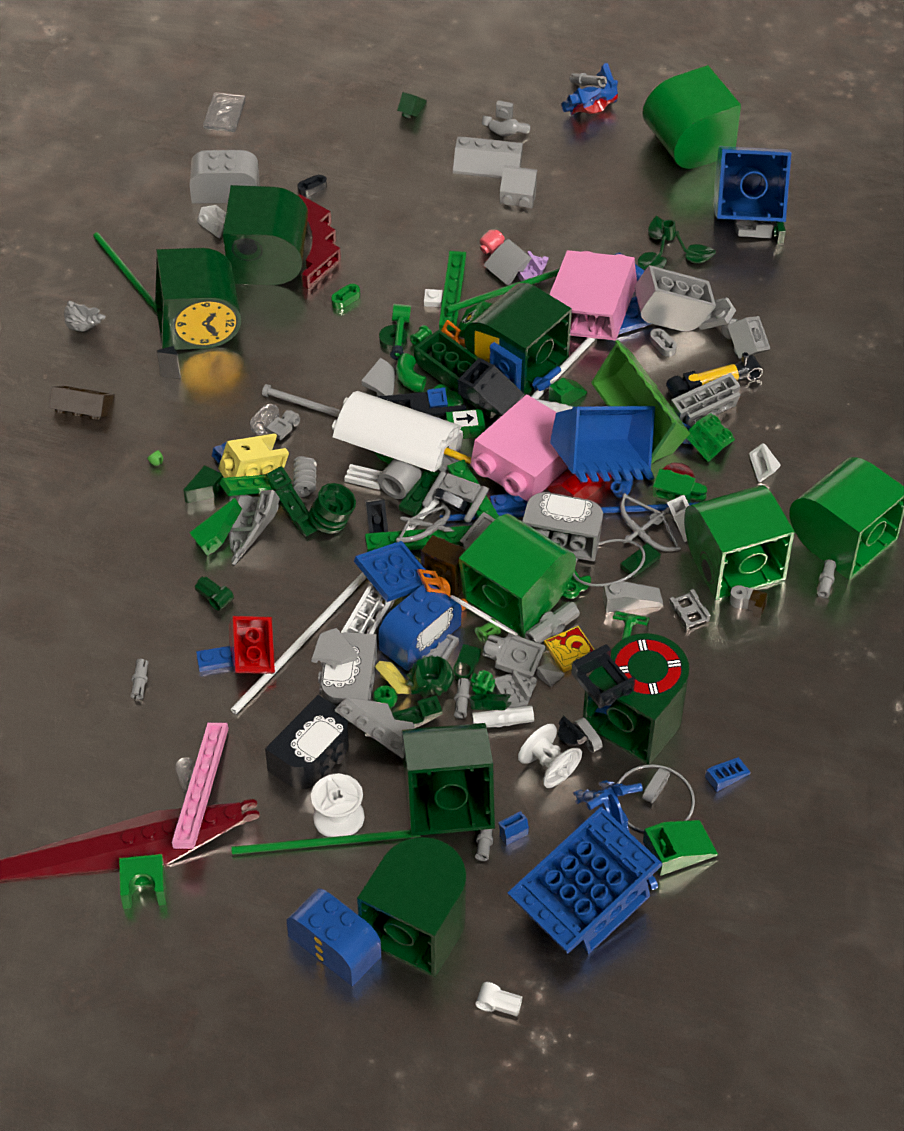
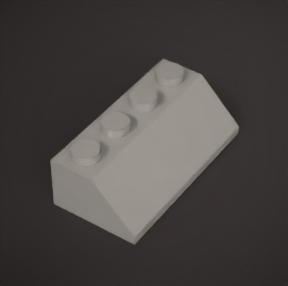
(485, 156)

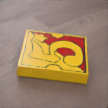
(568, 647)

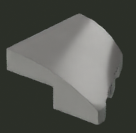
(753, 228)
(380, 378)

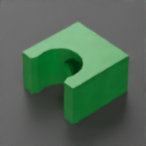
(139, 873)

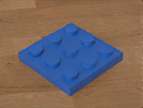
(391, 570)

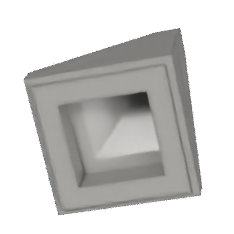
(549, 674)

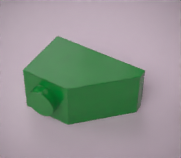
(566, 391)

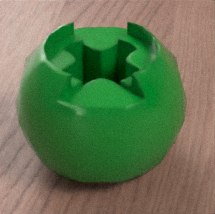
(385, 694)

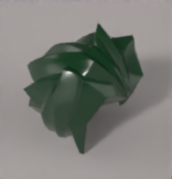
(430, 676)

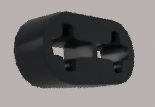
(312, 185)
(450, 500)

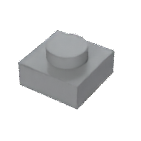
(504, 110)

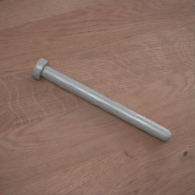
(267, 390)

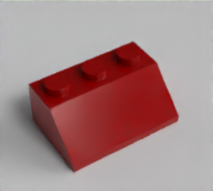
(570, 485)

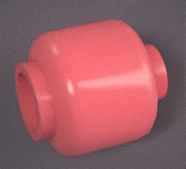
(491, 241)

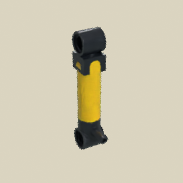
(746, 368)

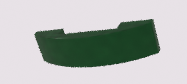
(290, 501)
(421, 714)

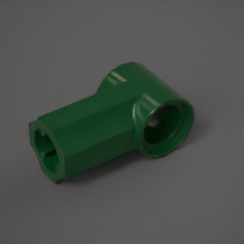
(217, 595)

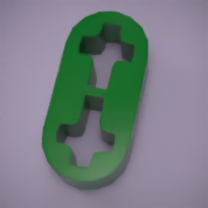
(343, 298)

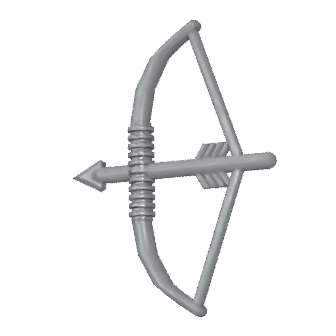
(654, 519)
(432, 527)

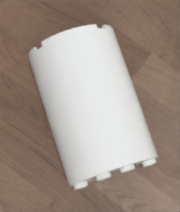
(396, 430)

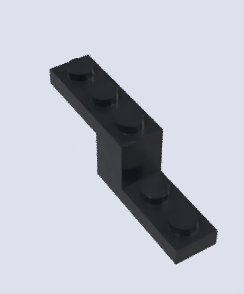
(420, 403)

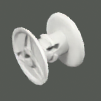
(540, 747)
(337, 805)

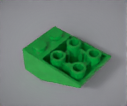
(678, 844)

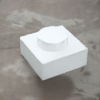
(433, 298)

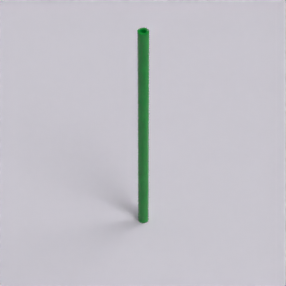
(125, 270)
(472, 301)
(316, 842)

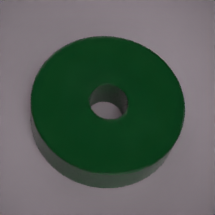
(386, 335)

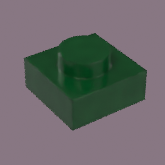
(779, 232)

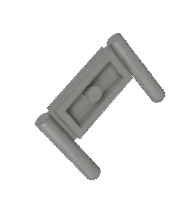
(461, 488)

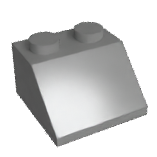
(518, 186)
(748, 336)

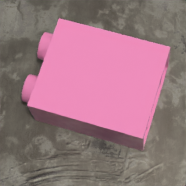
(596, 290)
(519, 450)

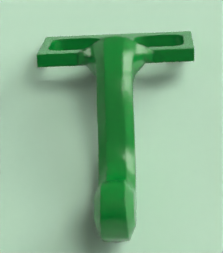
(630, 620)

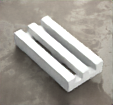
(365, 473)

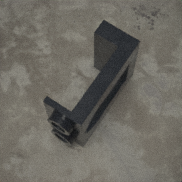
(594, 660)

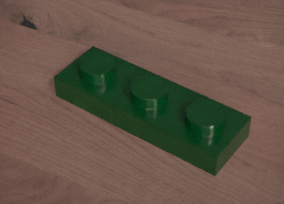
(413, 501)

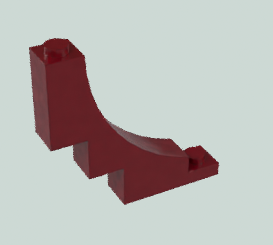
(324, 252)

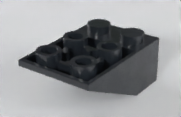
(488, 387)

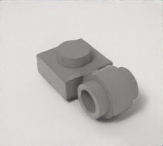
(283, 425)

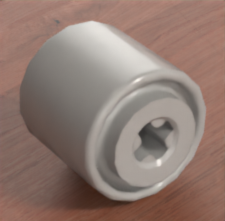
(399, 478)

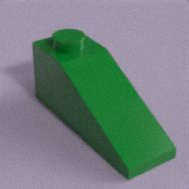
(215, 529)

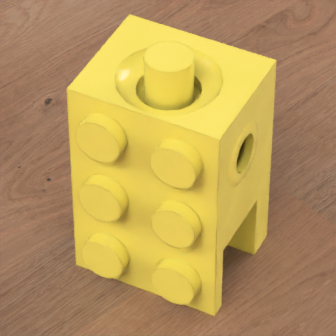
(252, 456)

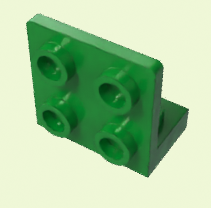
(709, 436)

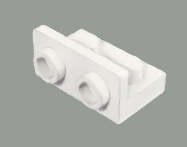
(212, 219)

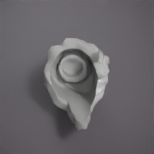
(81, 317)

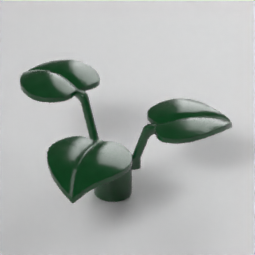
(667, 231)

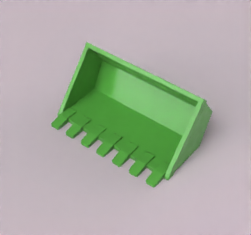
(626, 383)

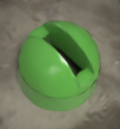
(156, 458)

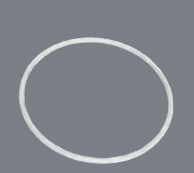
(483, 615)

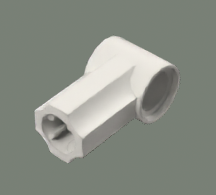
(493, 998)

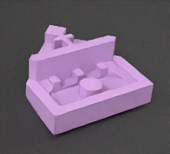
(534, 268)

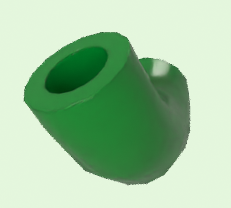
(407, 375)

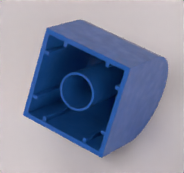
(752, 183)

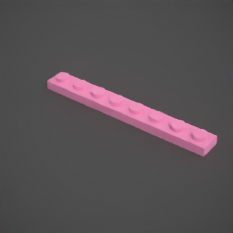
(200, 786)

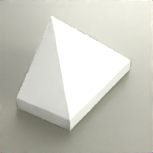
(763, 462)

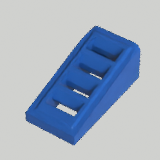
(717, 783)

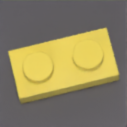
(393, 676)

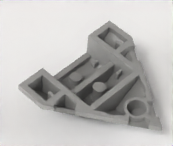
(252, 520)

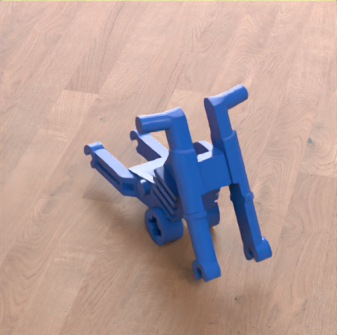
(608, 800)

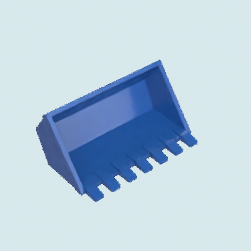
(605, 441)

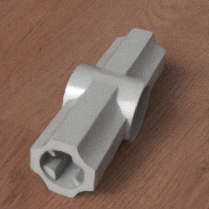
(553, 623)

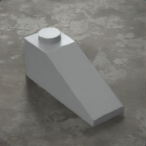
(630, 596)

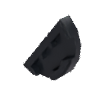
(569, 733)

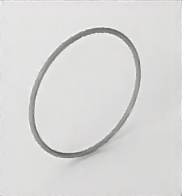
(618, 581)
(671, 770)

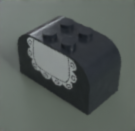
(309, 745)

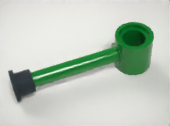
(401, 315)

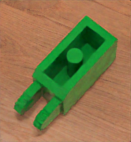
(673, 485)

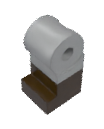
(748, 599)

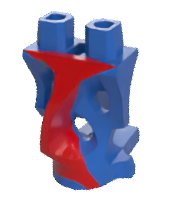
(593, 99)

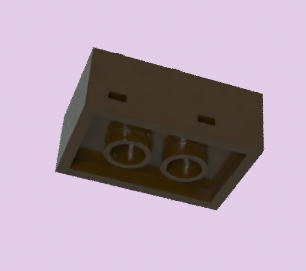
(444, 559)

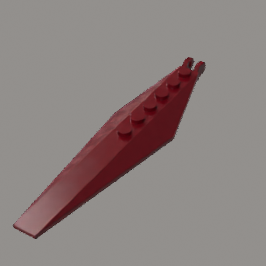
(134, 837)

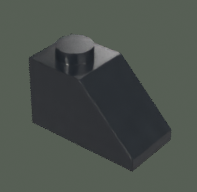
(376, 515)

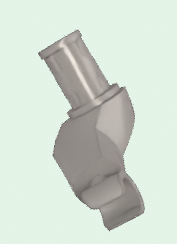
(507, 127)

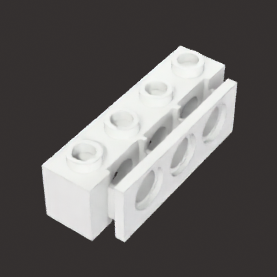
(365, 611)

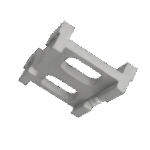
(695, 607)

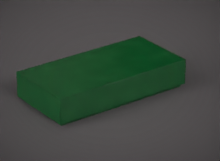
(635, 559)

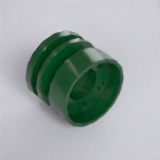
(332, 508)

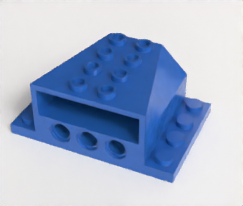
(587, 883)

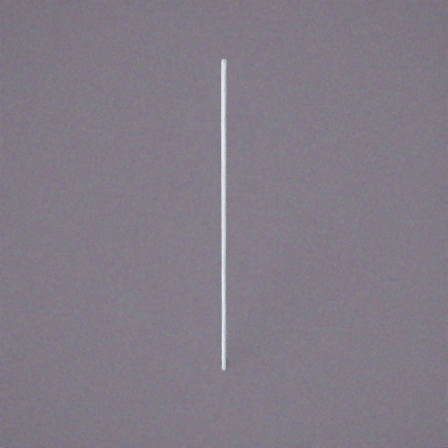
(361, 578)

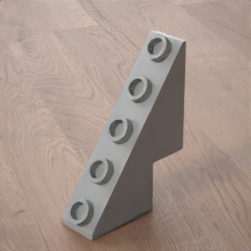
(376, 721)

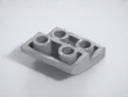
(507, 261)

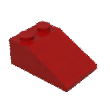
(252, 644)

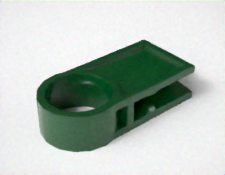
(467, 660)
(489, 701)

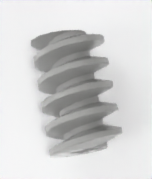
(304, 476)

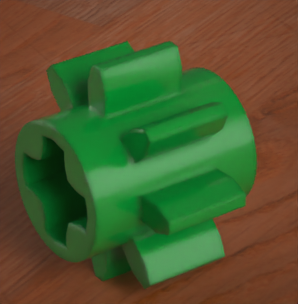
(482, 682)

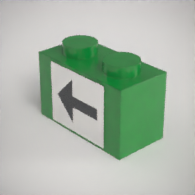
(470, 421)

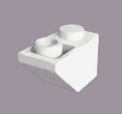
(677, 508)

